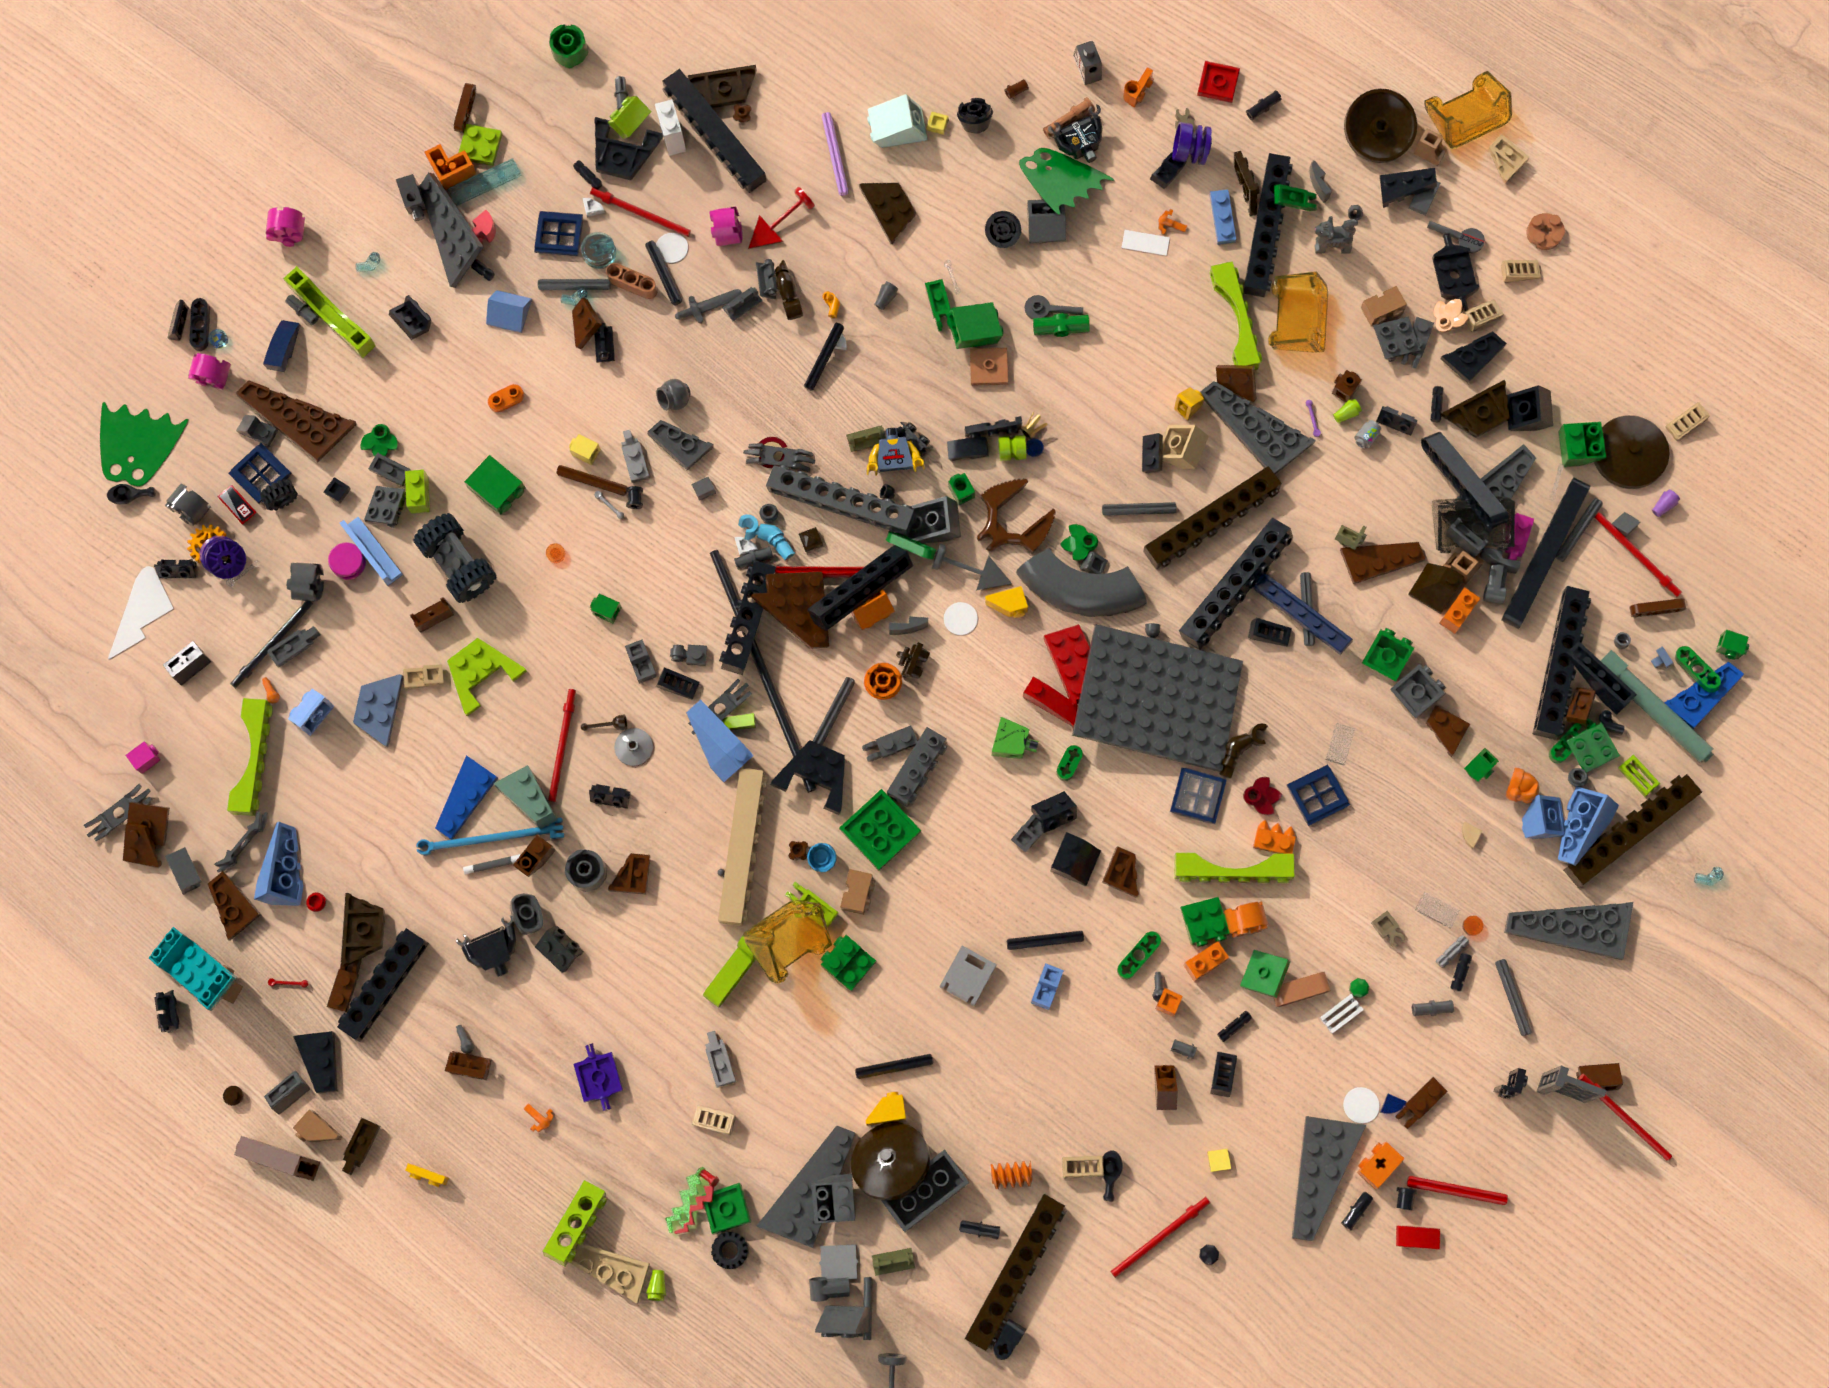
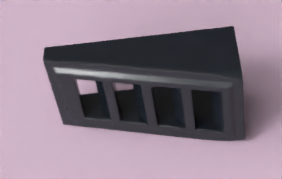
(1257, 622)
(667, 687)
(1219, 1090)

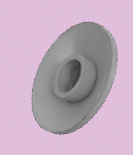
(636, 755)

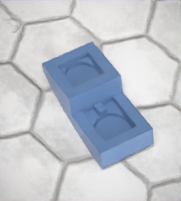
(1047, 986)

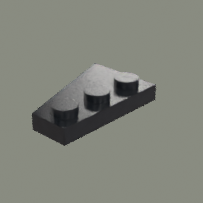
(1400, 185)
(1472, 358)
(993, 430)
(319, 1059)

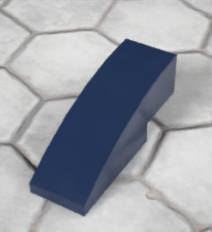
(281, 346)

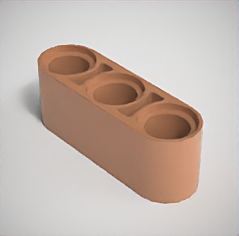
(626, 274)
(1302, 989)

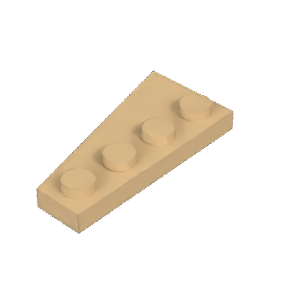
(614, 1270)

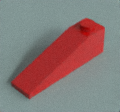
(1050, 701)

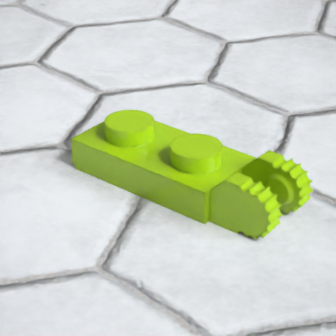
(829, 912)

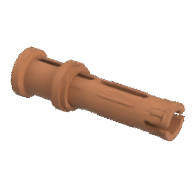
(1075, 114)

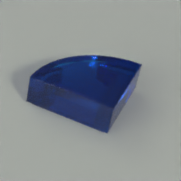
(1392, 1104)

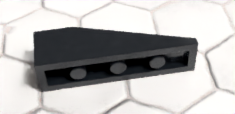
(1608, 686)

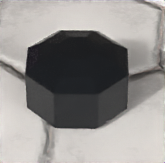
(1209, 1254)

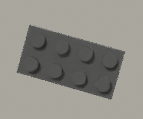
(938, 1186)

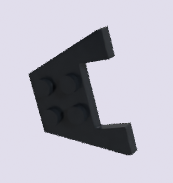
(619, 157)
(818, 766)

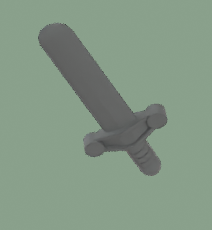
(698, 308)

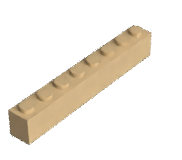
(741, 847)

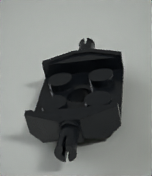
(1455, 259)

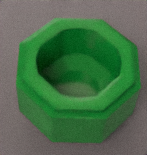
(1359, 988)

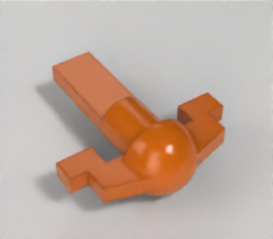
(1163, 220)
(543, 1122)

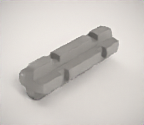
(1452, 951)

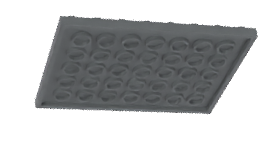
(1157, 698)

